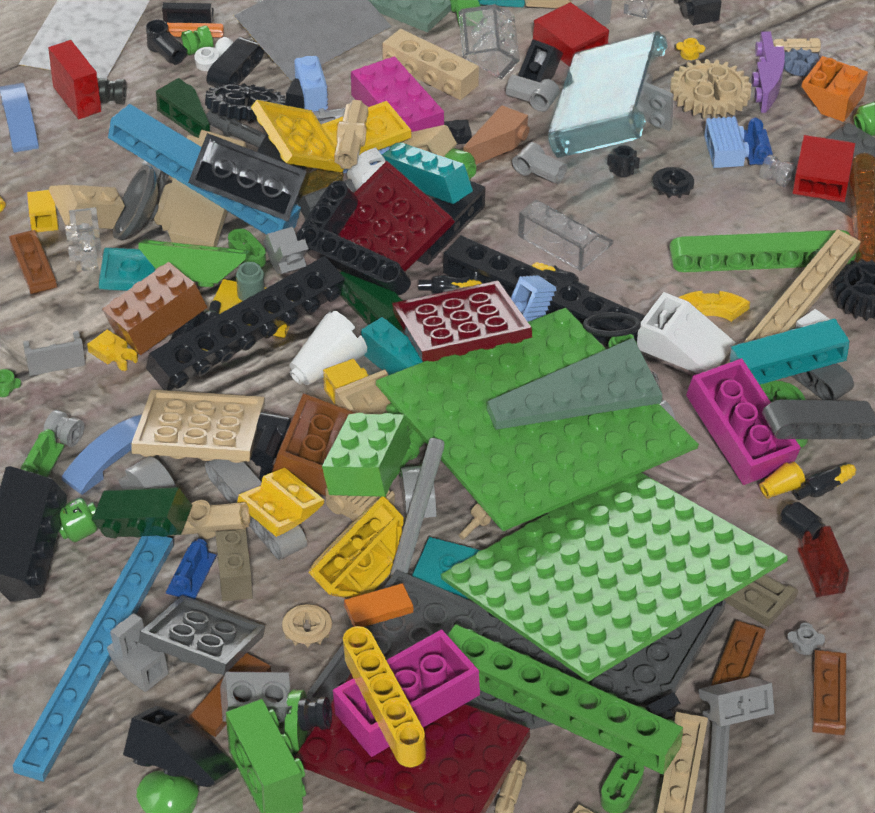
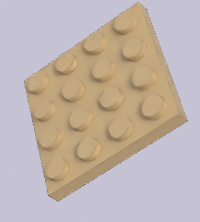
(198, 425)

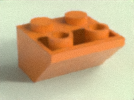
(835, 87)

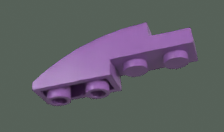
(768, 72)

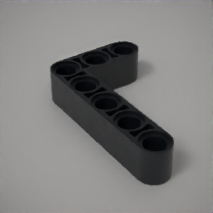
(322, 239)

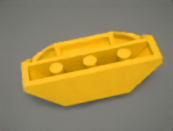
(361, 553)

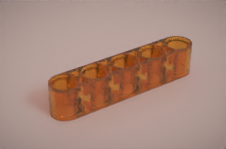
(863, 204)

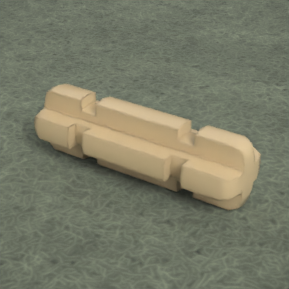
(813, 44)
(511, 788)

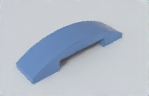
(19, 117)
(100, 454)

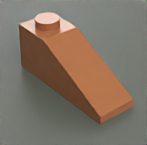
(498, 135)

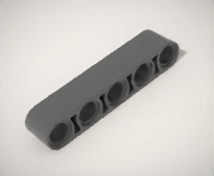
(820, 419)

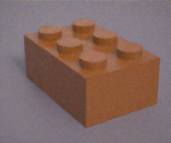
(154, 308)
(310, 440)

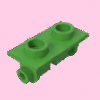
(43, 454)

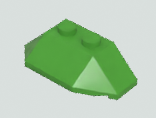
(197, 262)

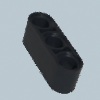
(235, 63)

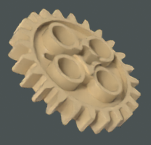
(710, 88)

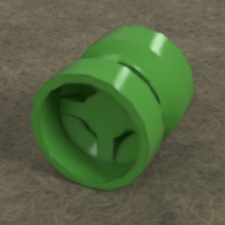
(197, 39)

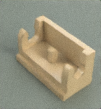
(363, 395)

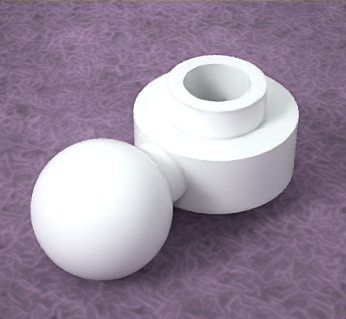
(207, 56)

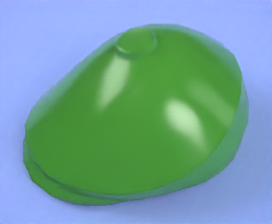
(167, 793)

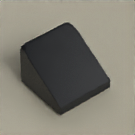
(295, 95)

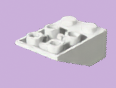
(683, 336)

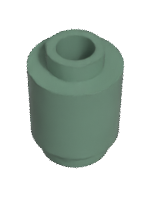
(249, 280)

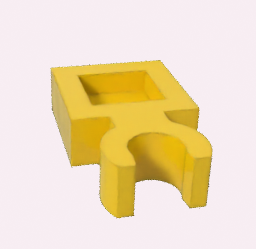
(111, 348)

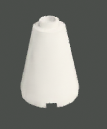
(327, 346)

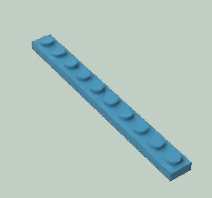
(91, 659)

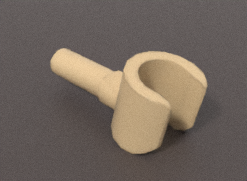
(480, 518)

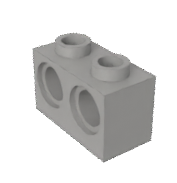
(253, 687)

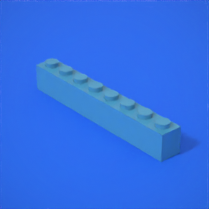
(177, 158)

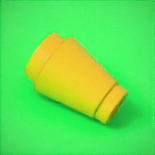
(784, 479)

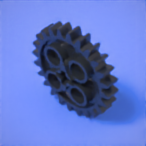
(230, 100)

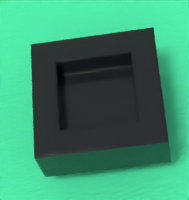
(460, 130)
(664, 706)

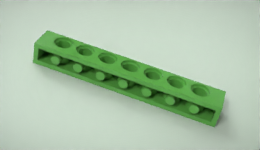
(571, 702)

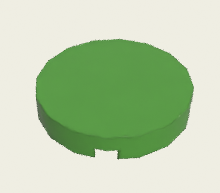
(292, 729)

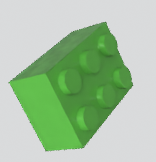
(366, 455)
(265, 759)

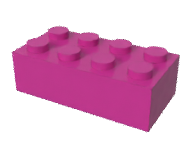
(393, 83)
(732, 410)
(433, 678)

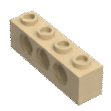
(432, 64)

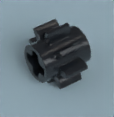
(623, 161)

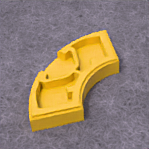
(721, 305)

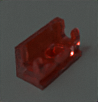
(824, 563)

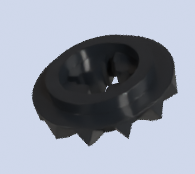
(681, 178)

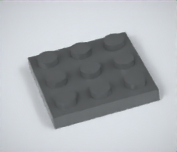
(201, 635)

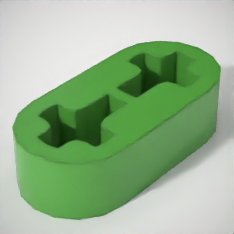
(238, 237)
(627, 787)

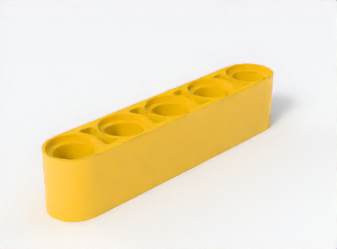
(384, 697)

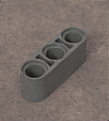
(827, 382)

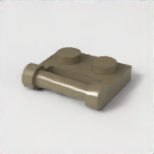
(760, 602)

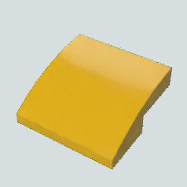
(281, 502)

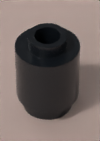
(800, 519)

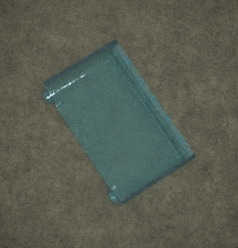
(603, 95)

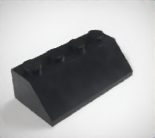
(248, 177)
(27, 531)

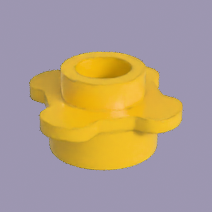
(690, 49)

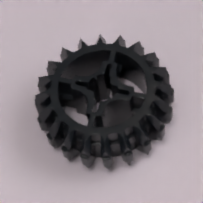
(855, 289)

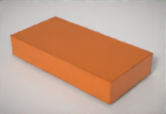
(378, 606)

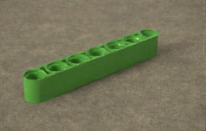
(747, 251)

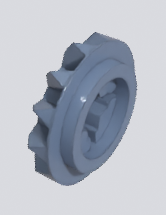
(795, 63)

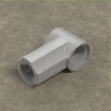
(539, 94)
(533, 159)

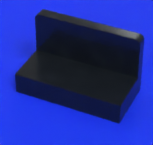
(187, 12)

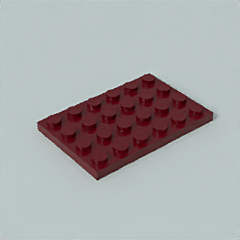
(462, 768)

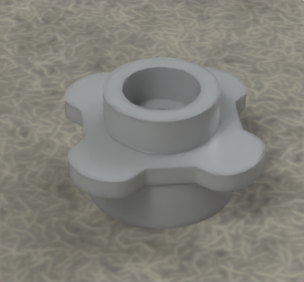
(805, 639)

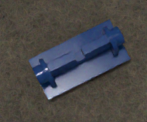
(758, 142)
(192, 570)

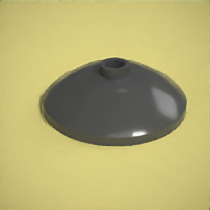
(139, 203)

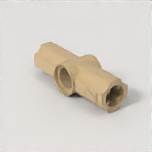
(351, 134)
(207, 518)

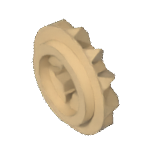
(318, 619)

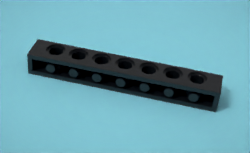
(488, 265)
(255, 310)

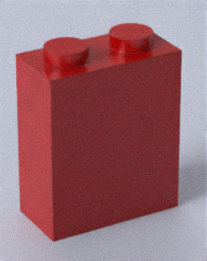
(570, 31)
(74, 79)
(824, 168)

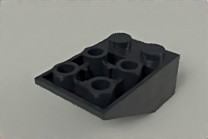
(177, 746)

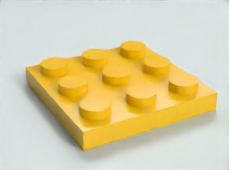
(297, 135)

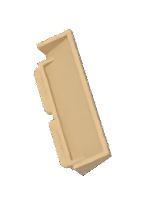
(188, 214)

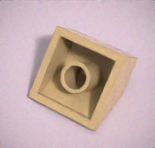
(73, 197)

